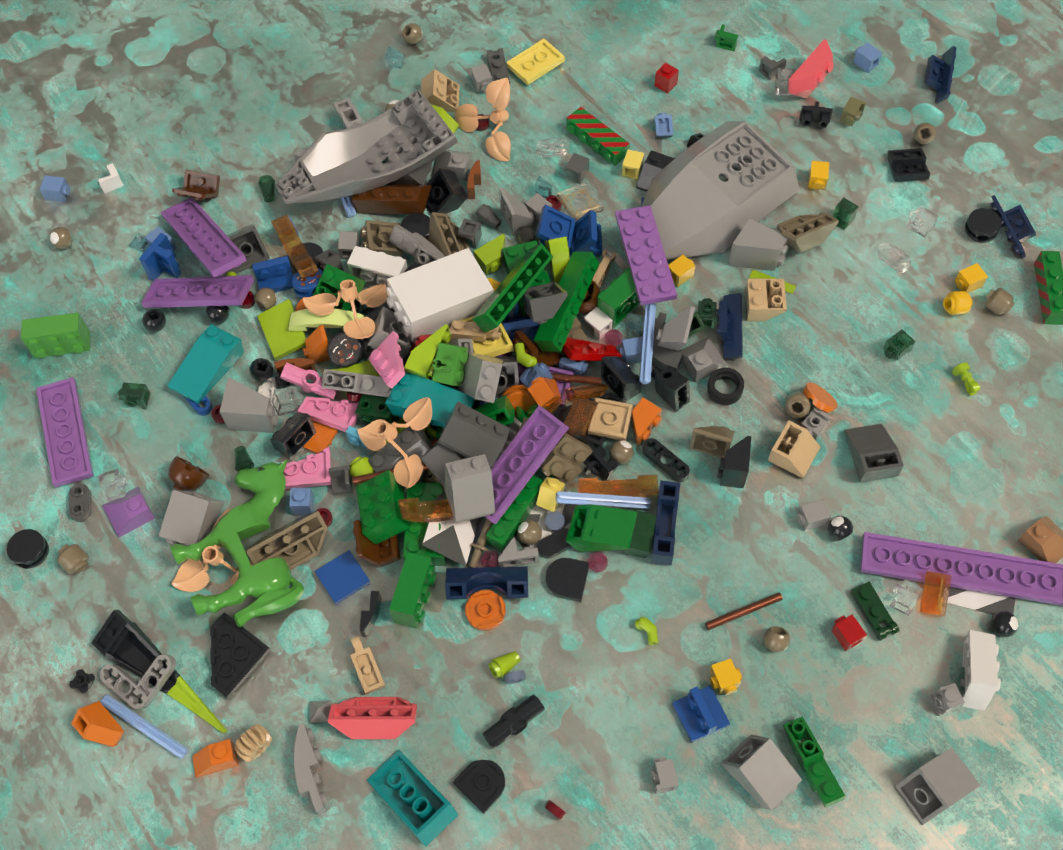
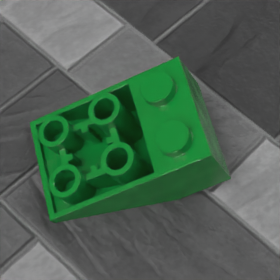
(331, 281)
(601, 528)

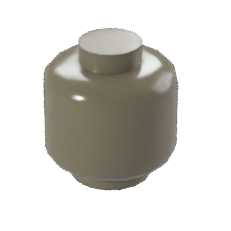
(999, 301)
(798, 404)
(72, 558)

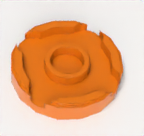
(820, 397)
(485, 610)

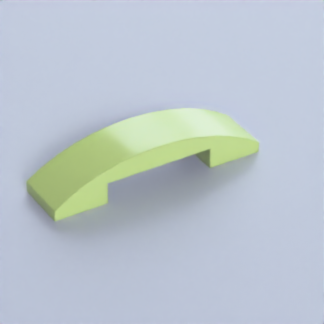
(303, 319)

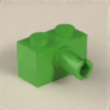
(450, 364)

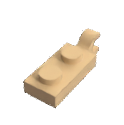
(603, 268)
(469, 330)
(366, 667)

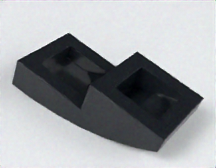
(369, 617)

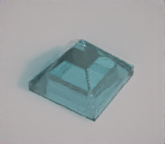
(139, 243)

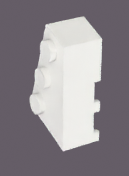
(980, 669)

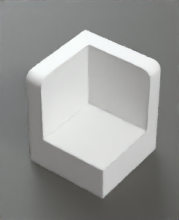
(111, 181)
(600, 322)

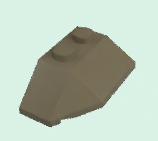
(807, 230)
(444, 234)
(293, 542)

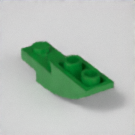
(812, 762)

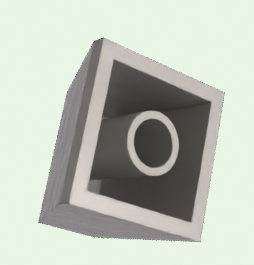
(758, 247)
(481, 377)
(247, 409)
(469, 488)
(189, 517)
(762, 771)
(937, 785)

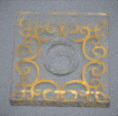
(579, 201)

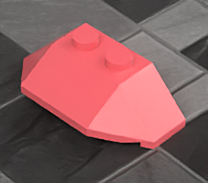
(812, 71)
(373, 717)

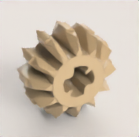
(252, 743)

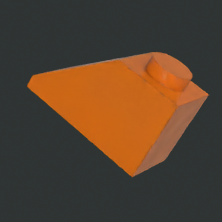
(317, 346)
(215, 758)

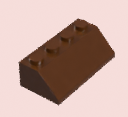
(393, 199)

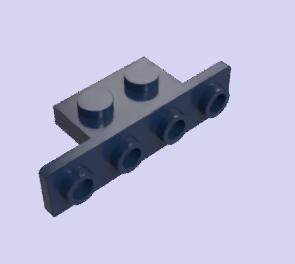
(940, 73)
(1017, 225)
(730, 325)

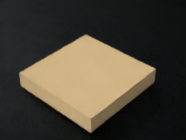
(611, 419)

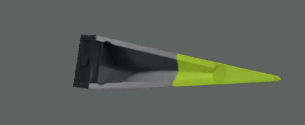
(132, 649)

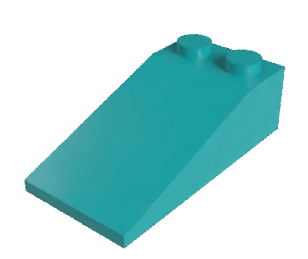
(206, 363)
(415, 387)
(412, 797)

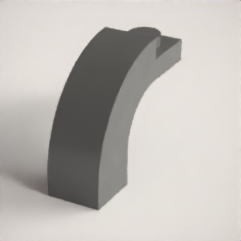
(662, 356)

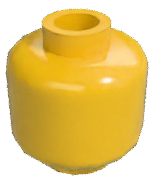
(957, 302)

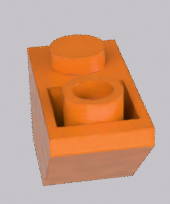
(544, 391)
(644, 418)
(97, 725)

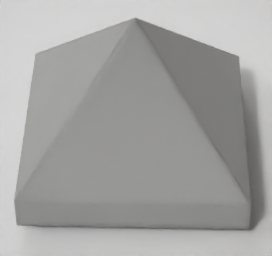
(319, 711)

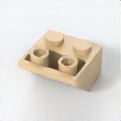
(441, 91)
(764, 299)
(794, 449)

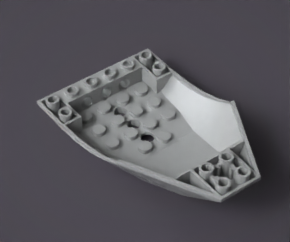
(352, 158)
(701, 212)

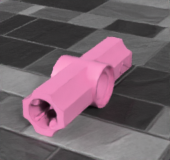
(299, 376)

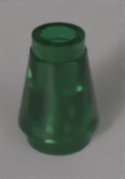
(267, 187)
(242, 459)

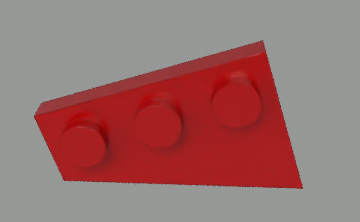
(586, 350)

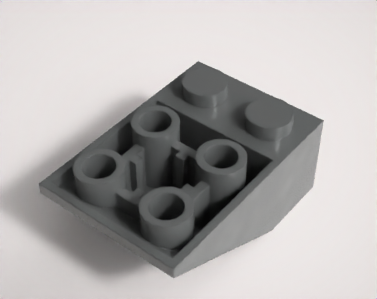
(873, 452)

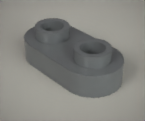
(81, 501)

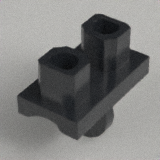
(815, 114)
(598, 466)

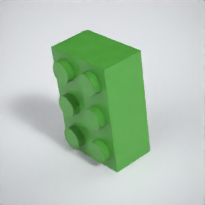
(55, 335)

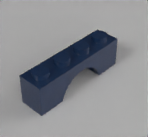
(665, 523)
(464, 581)

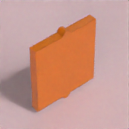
(321, 439)

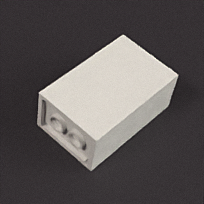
(438, 293)

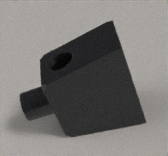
(672, 387)

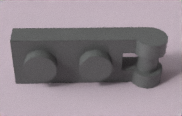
(497, 66)

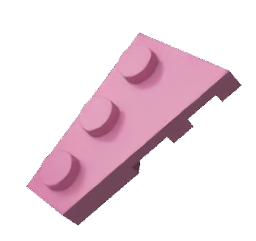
(388, 361)
(330, 413)
(309, 471)

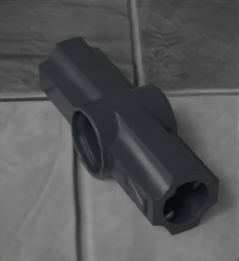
(513, 721)

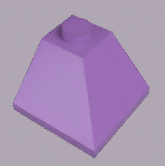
(128, 512)

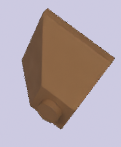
(1044, 540)

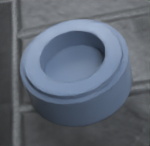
(554, 521)
(515, 677)

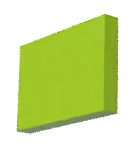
(275, 327)

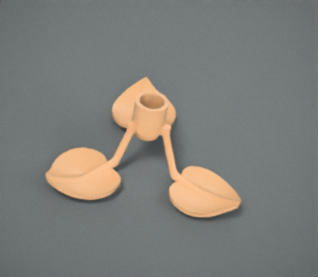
(466, 116)
(358, 328)
(375, 434)
(193, 574)

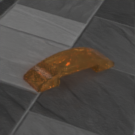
(294, 247)
(641, 487)
(425, 511)

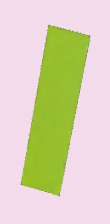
(758, 275)

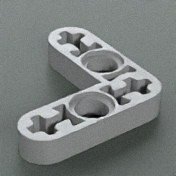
(141, 688)

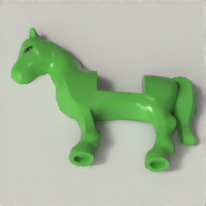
(265, 580)

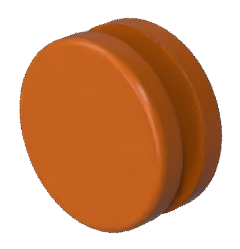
(519, 396)

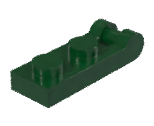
(874, 610)

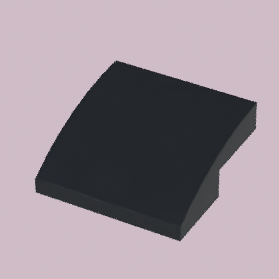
(908, 164)

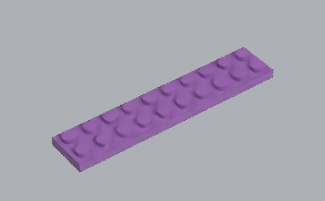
(968, 568)

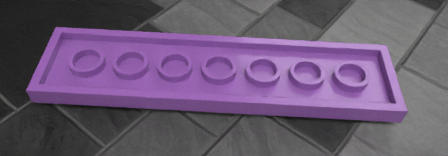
(203, 237)

